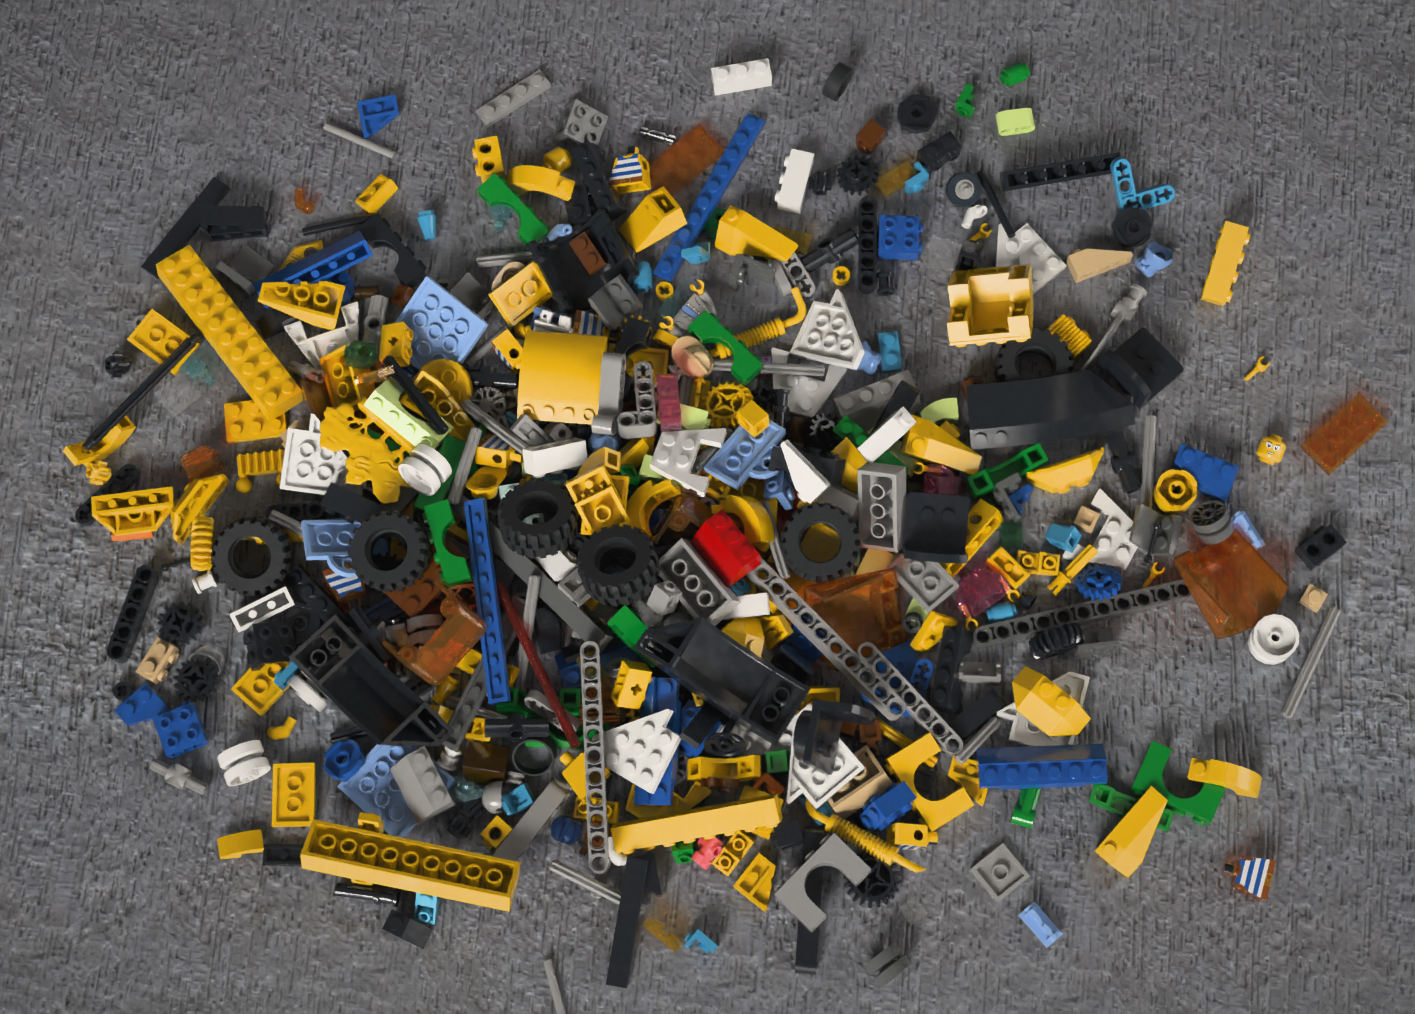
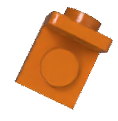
(773, 784)

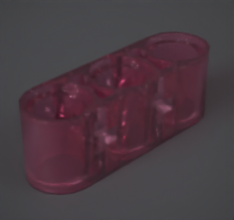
(668, 402)

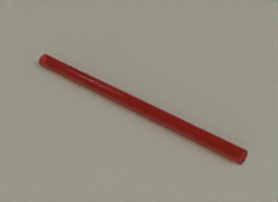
(537, 666)

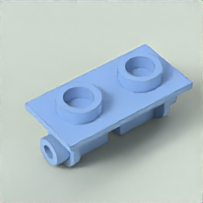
(1246, 528)
(1040, 924)

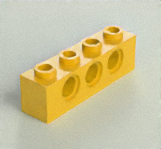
(982, 522)

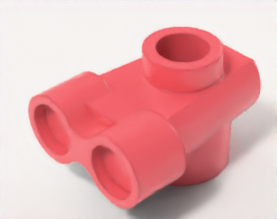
(707, 851)

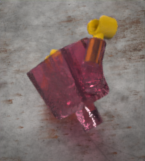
(940, 479)
(980, 591)

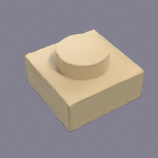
(1086, 519)
(1313, 598)

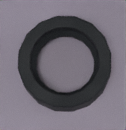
(837, 81)

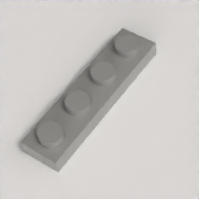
(513, 98)

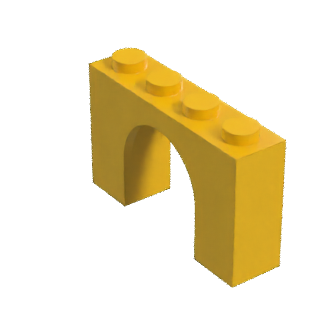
(903, 766)

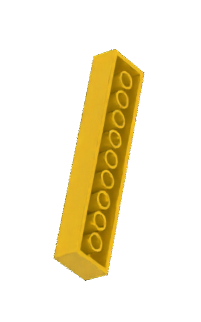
(229, 333)
(410, 865)

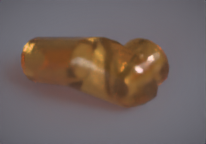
(301, 204)

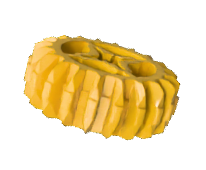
(732, 396)
(201, 543)

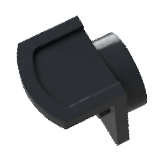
(1141, 367)
(935, 527)
(819, 731)

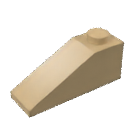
(1092, 262)

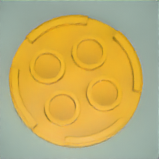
(452, 376)

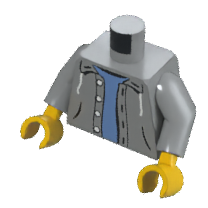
(689, 312)

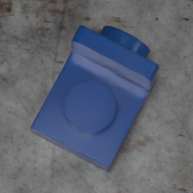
(1021, 496)

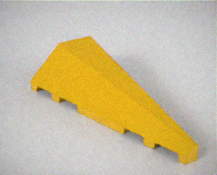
(854, 461)

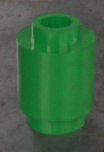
(1014, 74)

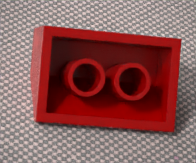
(725, 548)

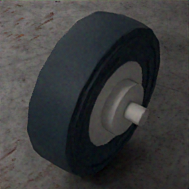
(963, 189)

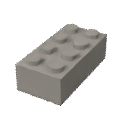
(881, 506)
(702, 588)

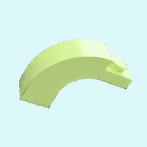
(941, 411)

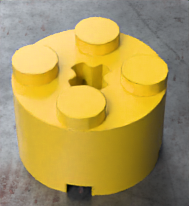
(1171, 481)

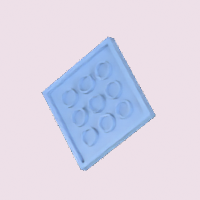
(440, 325)
(377, 791)

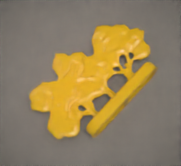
(368, 456)

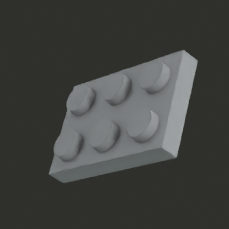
(924, 581)

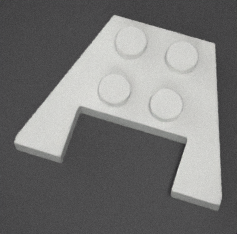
(325, 343)
(806, 394)
(677, 454)
(1113, 539)

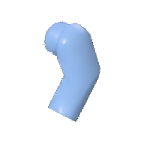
(558, 230)

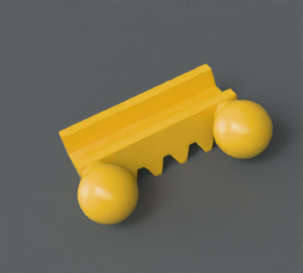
(258, 464)

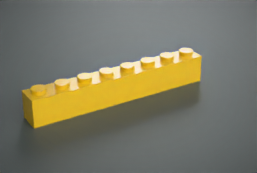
(697, 823)

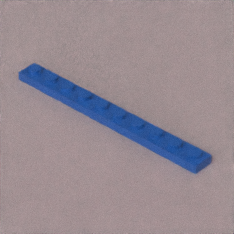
(709, 196)
(487, 600)

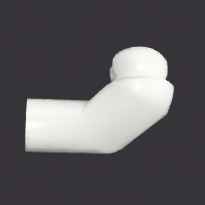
(973, 213)
(616, 858)

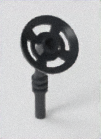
(723, 741)

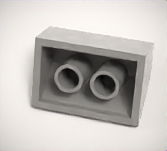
(422, 785)

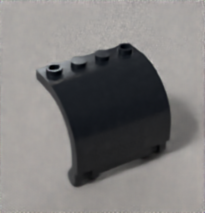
(566, 273)

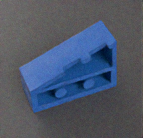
(1212, 474)

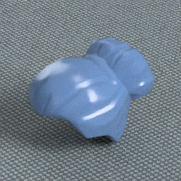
(1154, 258)
(870, 359)
(598, 441)

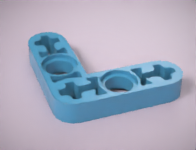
(1130, 193)

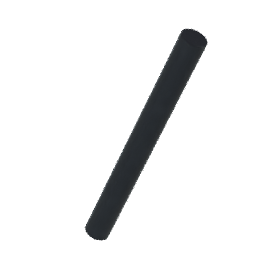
(996, 204)
(337, 224)

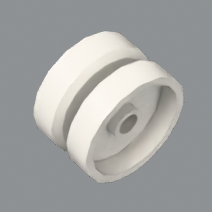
(425, 469)
(1285, 636)
(307, 691)
(243, 763)

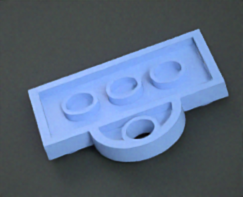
(745, 456)
(330, 542)

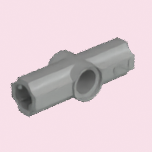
(376, 314)

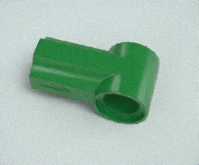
(1025, 811)

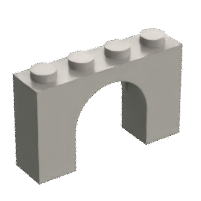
(831, 853)

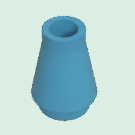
(427, 222)

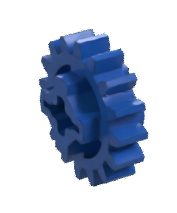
(1098, 582)

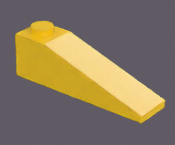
(306, 301)
(934, 445)

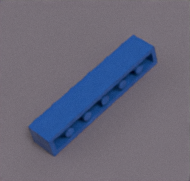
(322, 263)

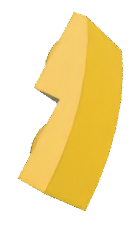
(1039, 563)
(613, 811)
(240, 843)
(733, 852)

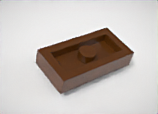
(588, 253)

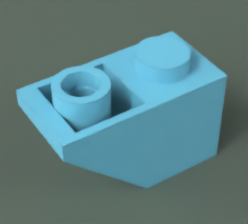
(426, 908)

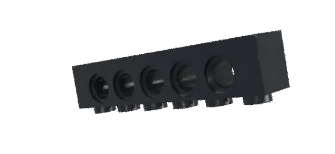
(1057, 172)

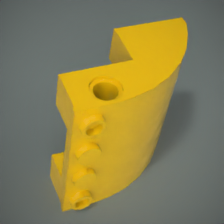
(990, 305)
(560, 376)

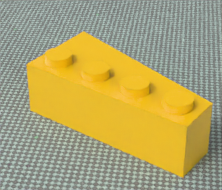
(1224, 263)

